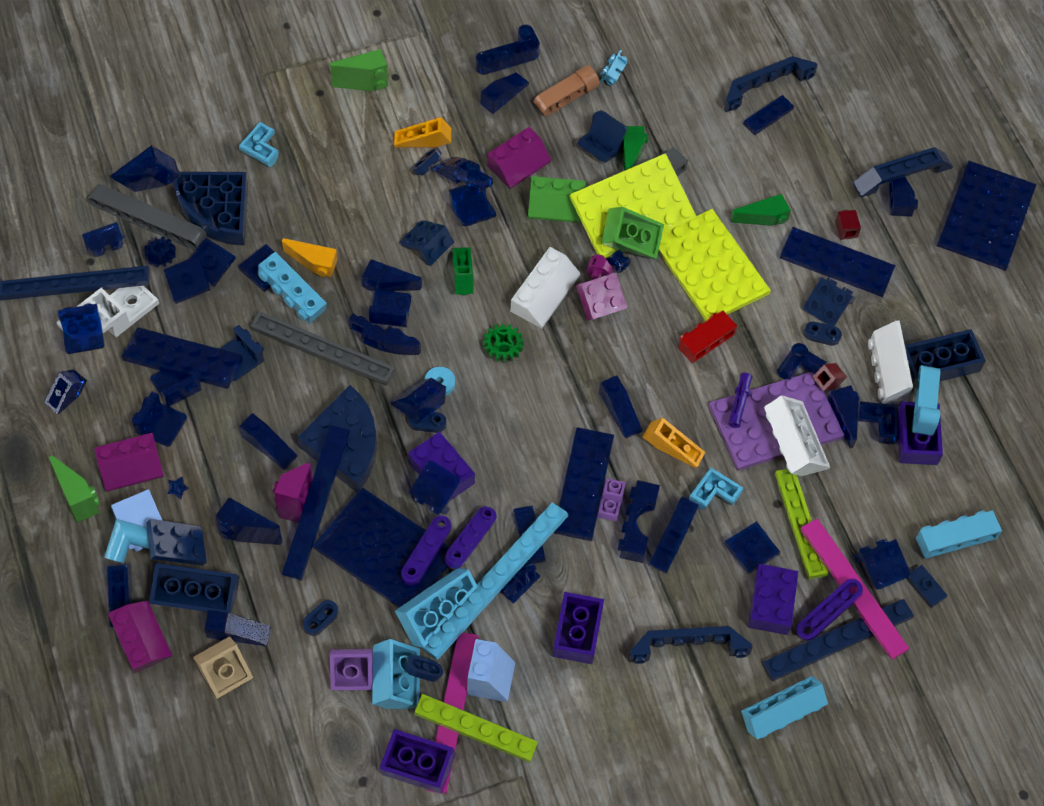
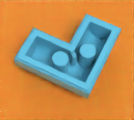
(256, 146)
(715, 484)
(122, 536)

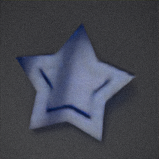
(177, 487)

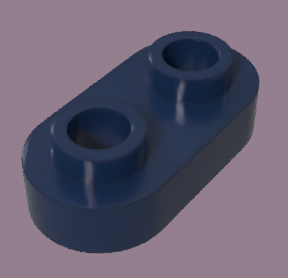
(426, 161)
(822, 334)
(428, 424)
(319, 617)
(423, 668)

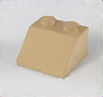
(223, 667)

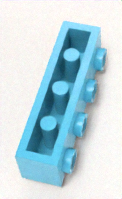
(291, 288)
(958, 534)
(784, 707)

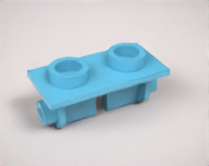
(609, 72)

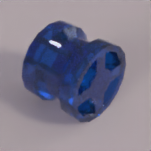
(619, 261)

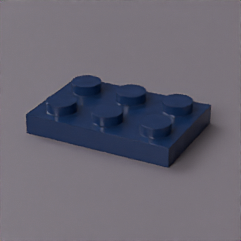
(176, 542)

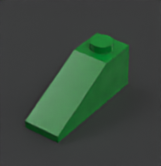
(633, 145)
(764, 212)
(463, 271)

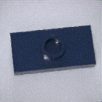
(926, 586)

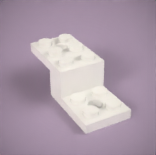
(116, 312)

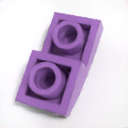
(611, 499)

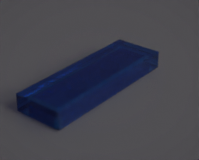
(768, 115)
(524, 519)

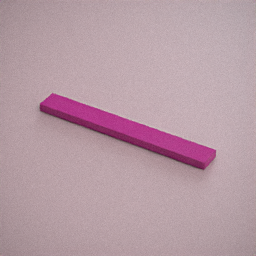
(866, 604)
(457, 688)

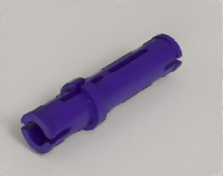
(742, 393)

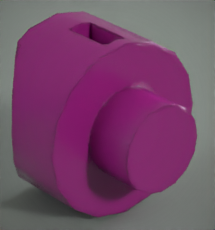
(599, 268)

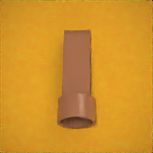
(567, 90)

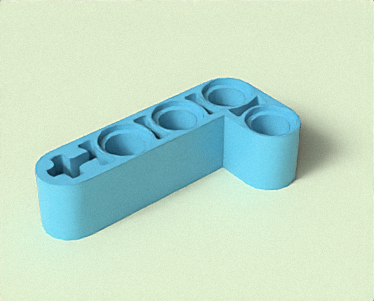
(925, 411)

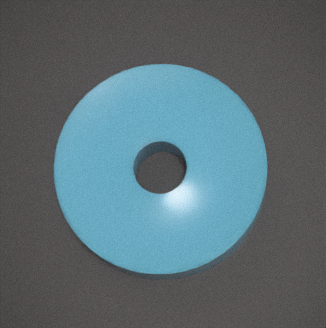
(444, 375)

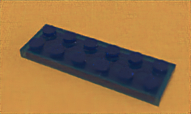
(837, 261)
(182, 357)
(584, 483)

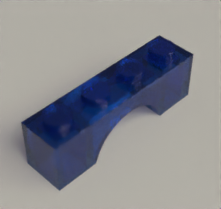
(635, 542)

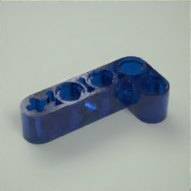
(511, 54)

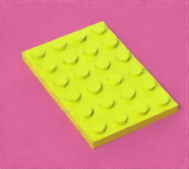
(645, 189)
(711, 266)

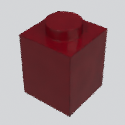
(848, 224)
(829, 376)

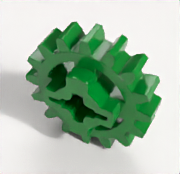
(503, 342)

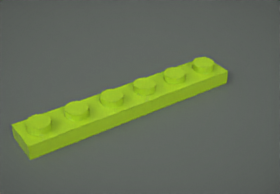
(798, 517)
(476, 728)

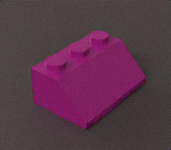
(518, 158)
(129, 462)
(292, 492)
(140, 635)

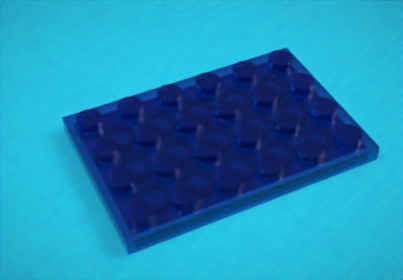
(986, 215)
(375, 544)

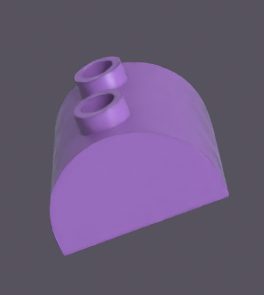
(351, 669)

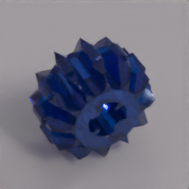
(160, 251)

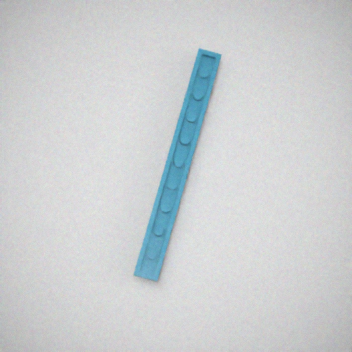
(496, 579)

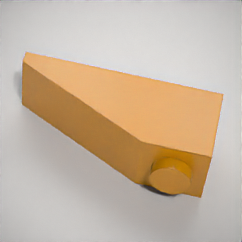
(425, 134)
(315, 258)
(673, 442)

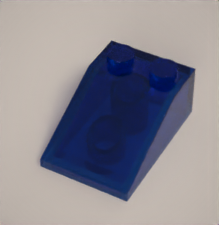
(148, 171)
(246, 525)

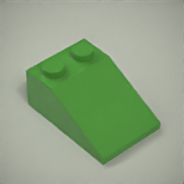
(360, 72)
(632, 232)
(79, 495)

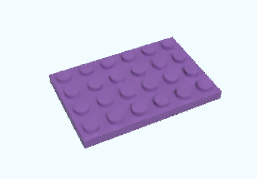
(754, 439)

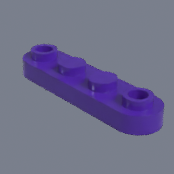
(470, 537)
(426, 550)
(830, 609)

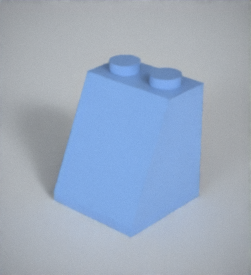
(136, 510)
(490, 672)

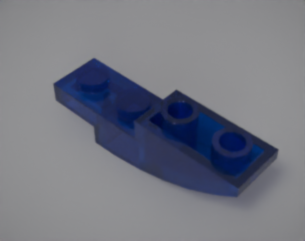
(464, 170)
(389, 341)
(673, 535)

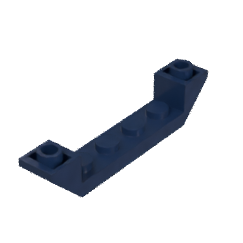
(800, 67)
(899, 168)
(737, 644)

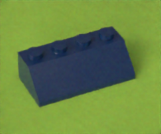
(193, 588)

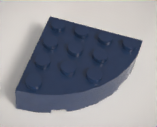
(215, 203)
(359, 455)

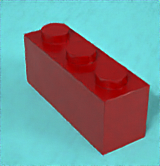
(707, 336)

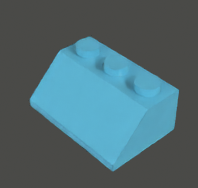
(391, 683)

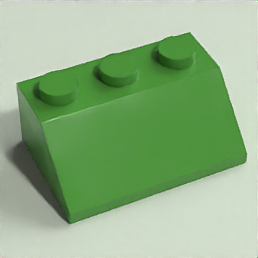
(551, 199)

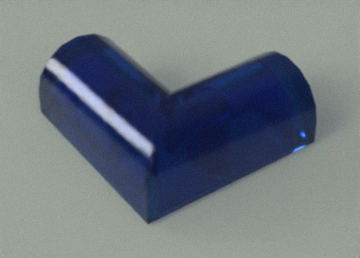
(885, 415)

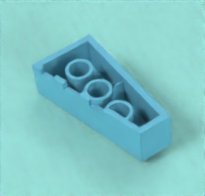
(431, 608)

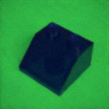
(421, 399)

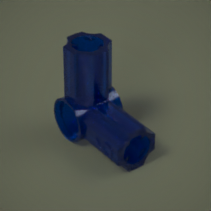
(793, 362)

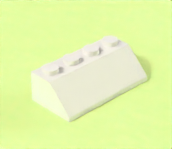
(545, 288)
(890, 364)
(796, 436)

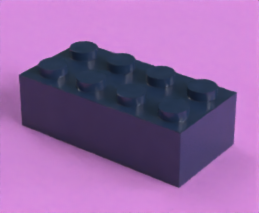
(953, 353)

